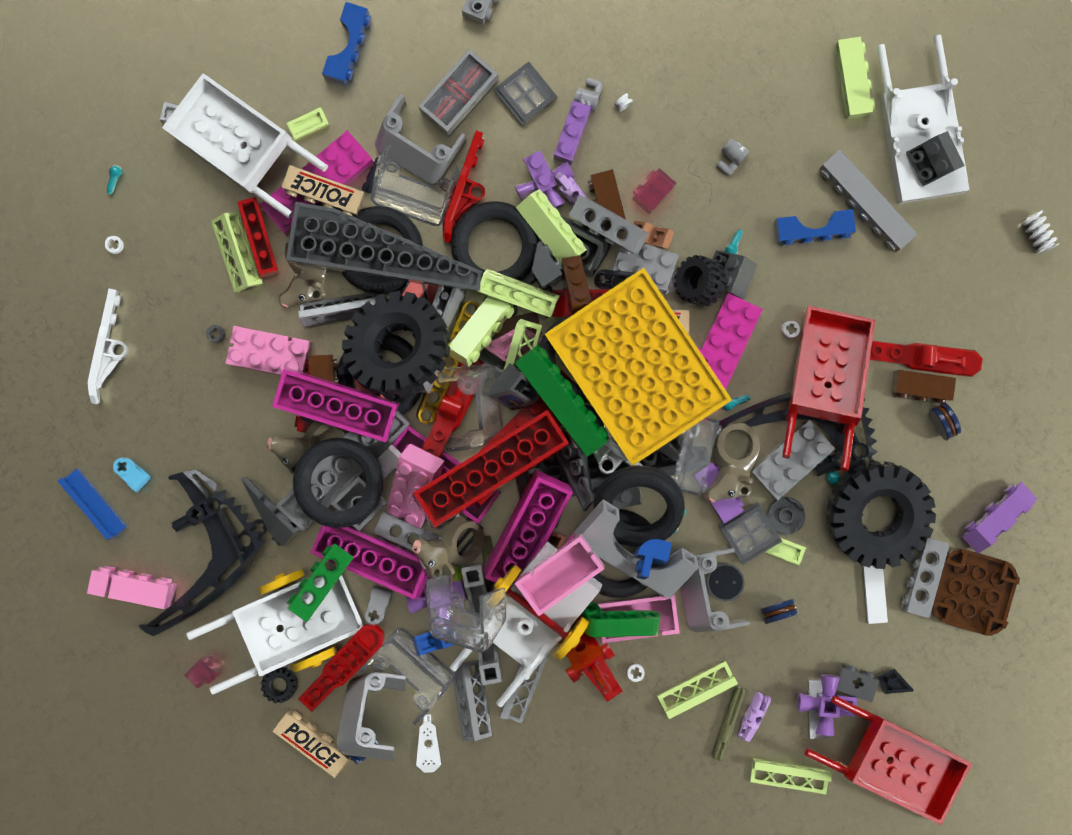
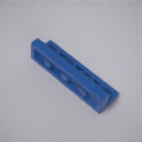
(92, 504)

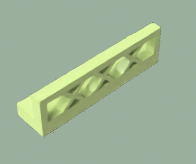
(238, 249)
(518, 293)
(517, 340)
(701, 696)
(792, 770)

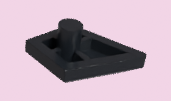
(893, 682)

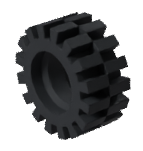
(275, 696)

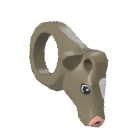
(305, 285)
(291, 449)
(734, 475)
(441, 555)

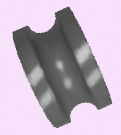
(218, 338)

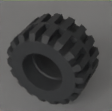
(711, 285)

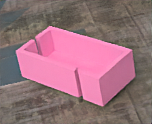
(267, 351)
(414, 471)
(559, 574)
(132, 588)
(661, 604)

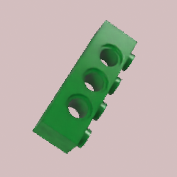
(341, 560)

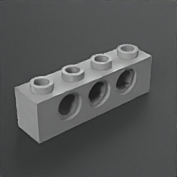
(635, 236)
(388, 521)
(929, 587)

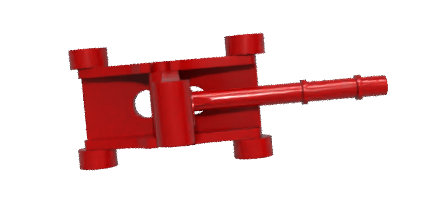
(590, 658)

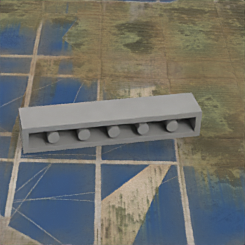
(868, 201)
(448, 304)

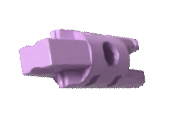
(569, 188)
(754, 716)

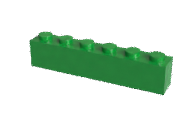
(562, 400)

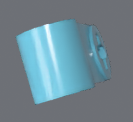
(133, 476)

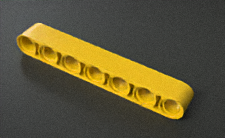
(440, 390)

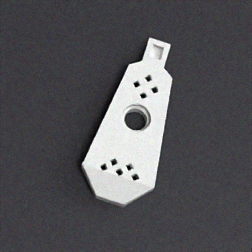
(428, 753)

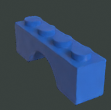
(339, 66)
(791, 230)

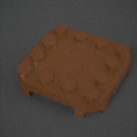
(975, 592)

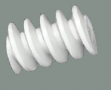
(1039, 232)

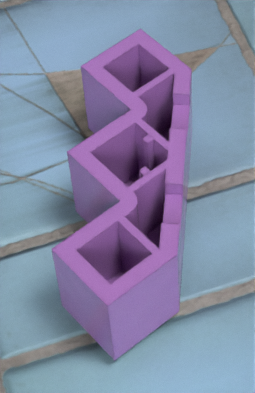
(999, 517)

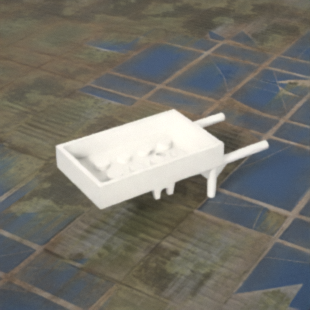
(219, 128)
(904, 130)

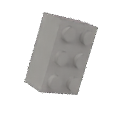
(656, 262)

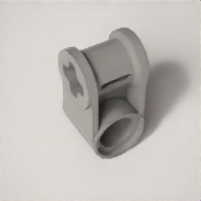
(378, 601)

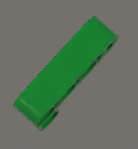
(620, 622)

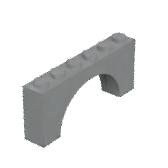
(664, 578)
(476, 586)

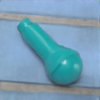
(115, 172)
(732, 247)
(736, 401)
(832, 476)

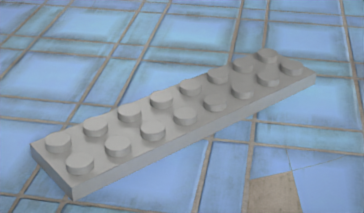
(336, 474)

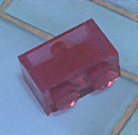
(654, 190)

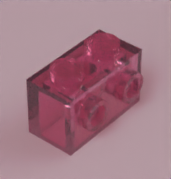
(204, 671)

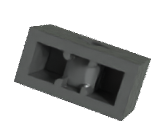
(864, 690)

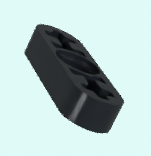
(608, 275)

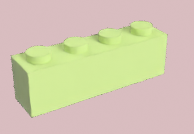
(854, 78)
(550, 226)
(480, 329)

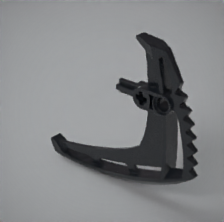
(832, 428)
(224, 545)

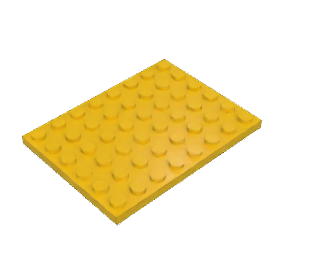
(638, 366)

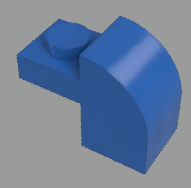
(651, 551)
(427, 643)

